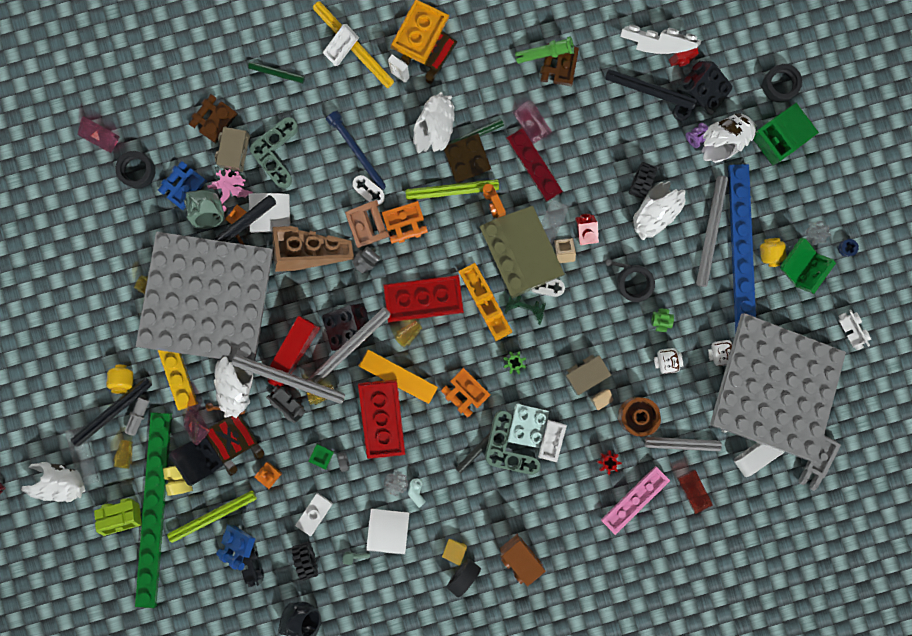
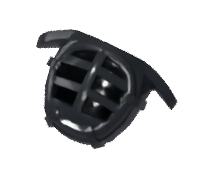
(300, 620)

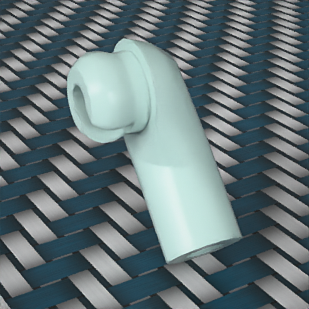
(414, 492)

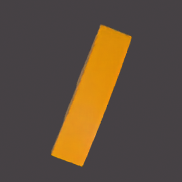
(485, 301)
(406, 380)

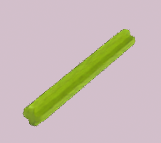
(448, 190)
(211, 516)

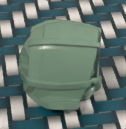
(202, 207)

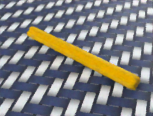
(357, 49)

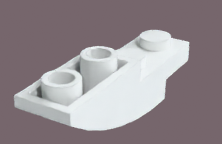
(668, 42)

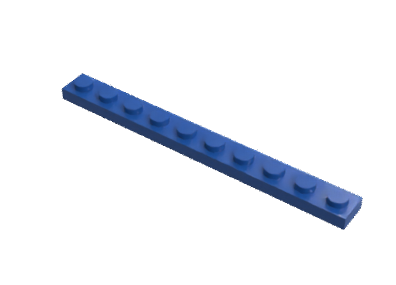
(741, 241)

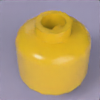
(773, 252)
(119, 379)

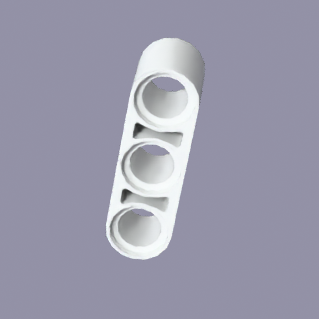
(756, 458)

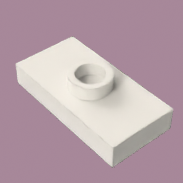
(340, 44)
(398, 68)
(552, 441)
(314, 514)

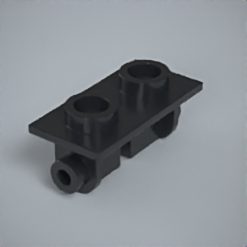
(254, 572)

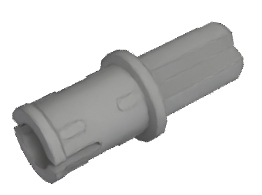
(136, 416)

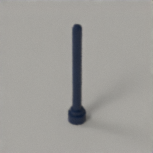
(335, 120)

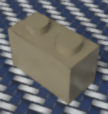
(232, 149)
(587, 374)

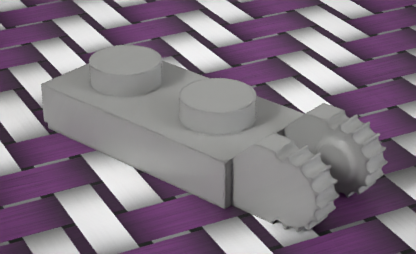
(820, 468)

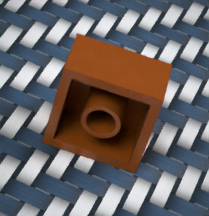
(522, 560)

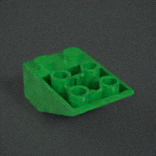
(784, 134)

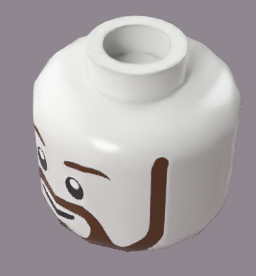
(720, 352)
(668, 360)

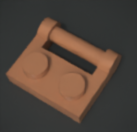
(361, 225)

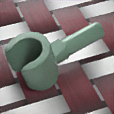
(349, 556)

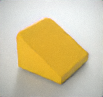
(454, 551)

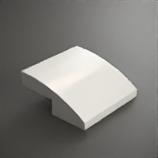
(275, 217)
(387, 531)

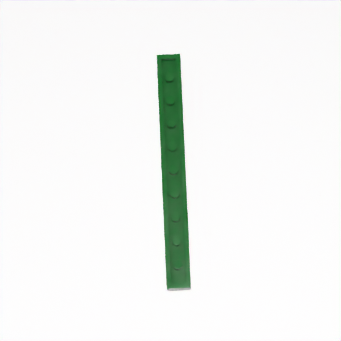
(153, 510)

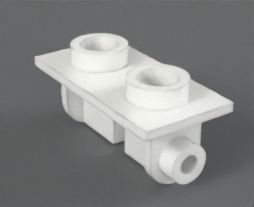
(858, 336)

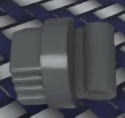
(365, 260)

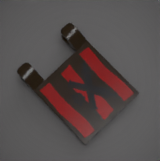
(437, 57)
(231, 439)

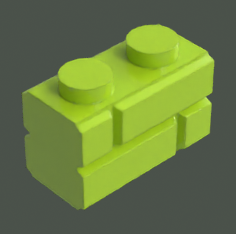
(117, 517)

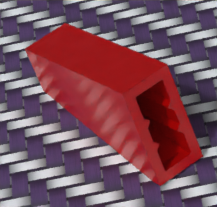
(294, 347)

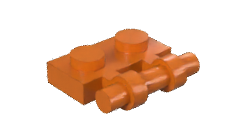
(496, 207)
(402, 217)
(469, 388)

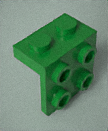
(806, 267)

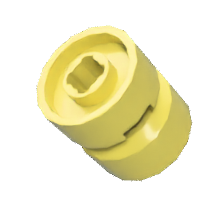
(176, 483)

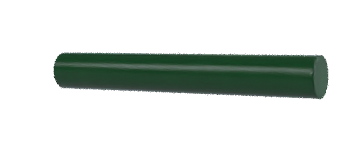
(276, 72)
(483, 130)

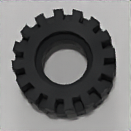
(642, 180)
(304, 561)

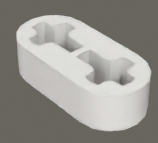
(371, 187)
(550, 292)

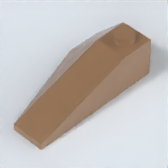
(304, 250)

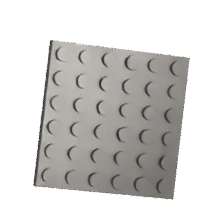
(204, 297)
(778, 388)

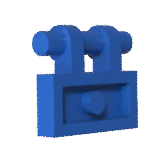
(190, 182)
(238, 542)

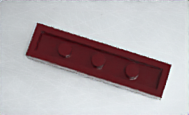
(534, 165)

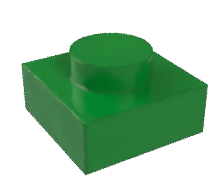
(321, 456)

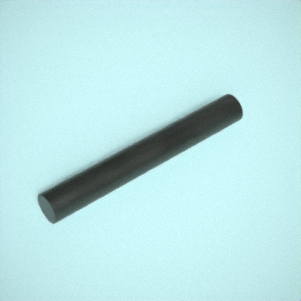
(473, 454)

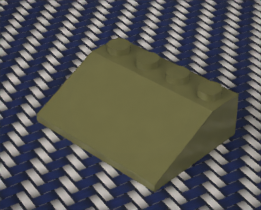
(522, 251)

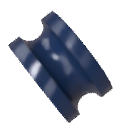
(855, 247)

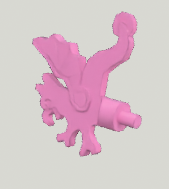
(226, 184)

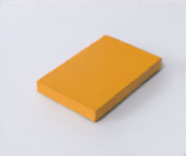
(419, 31)

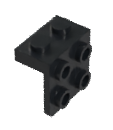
(706, 85)
(344, 323)
(196, 461)

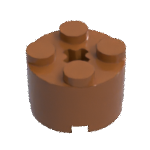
(649, 411)

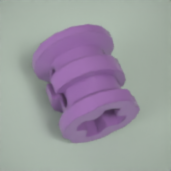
(694, 138)

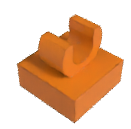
(235, 214)
(268, 475)

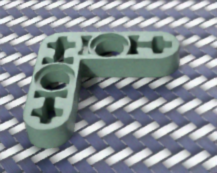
(268, 155)
(500, 448)

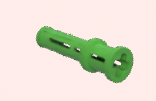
(553, 49)

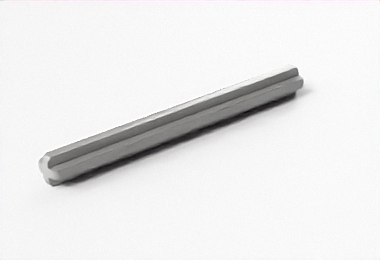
(712, 230)
(350, 346)
(288, 379)

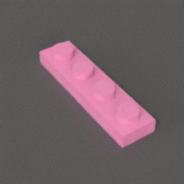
(635, 500)

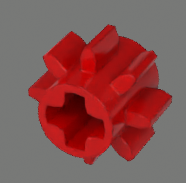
(611, 466)

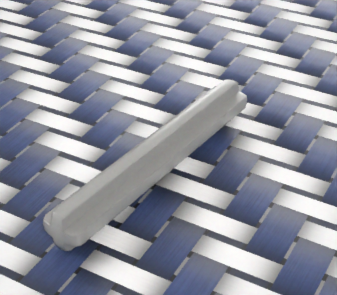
(685, 444)

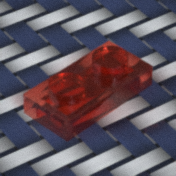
(694, 491)

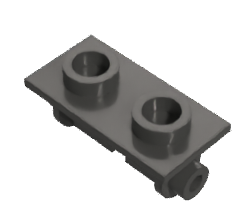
(279, 399)

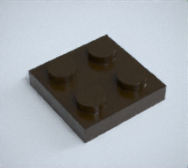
(467, 158)

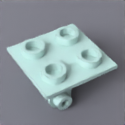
(528, 426)

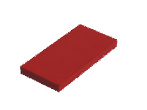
(423, 298)
(381, 418)

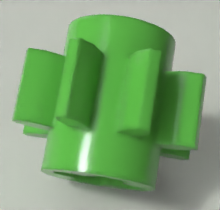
(662, 320)
(510, 365)

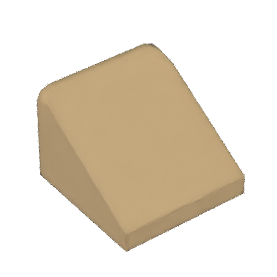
(565, 250)
(602, 399)

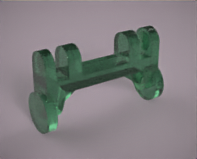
(512, 304)

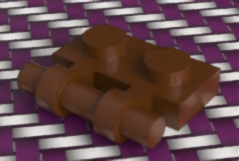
(564, 69)
(221, 117)

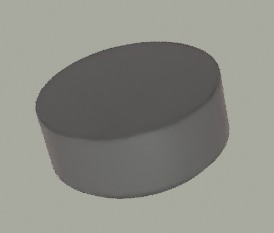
(343, 462)

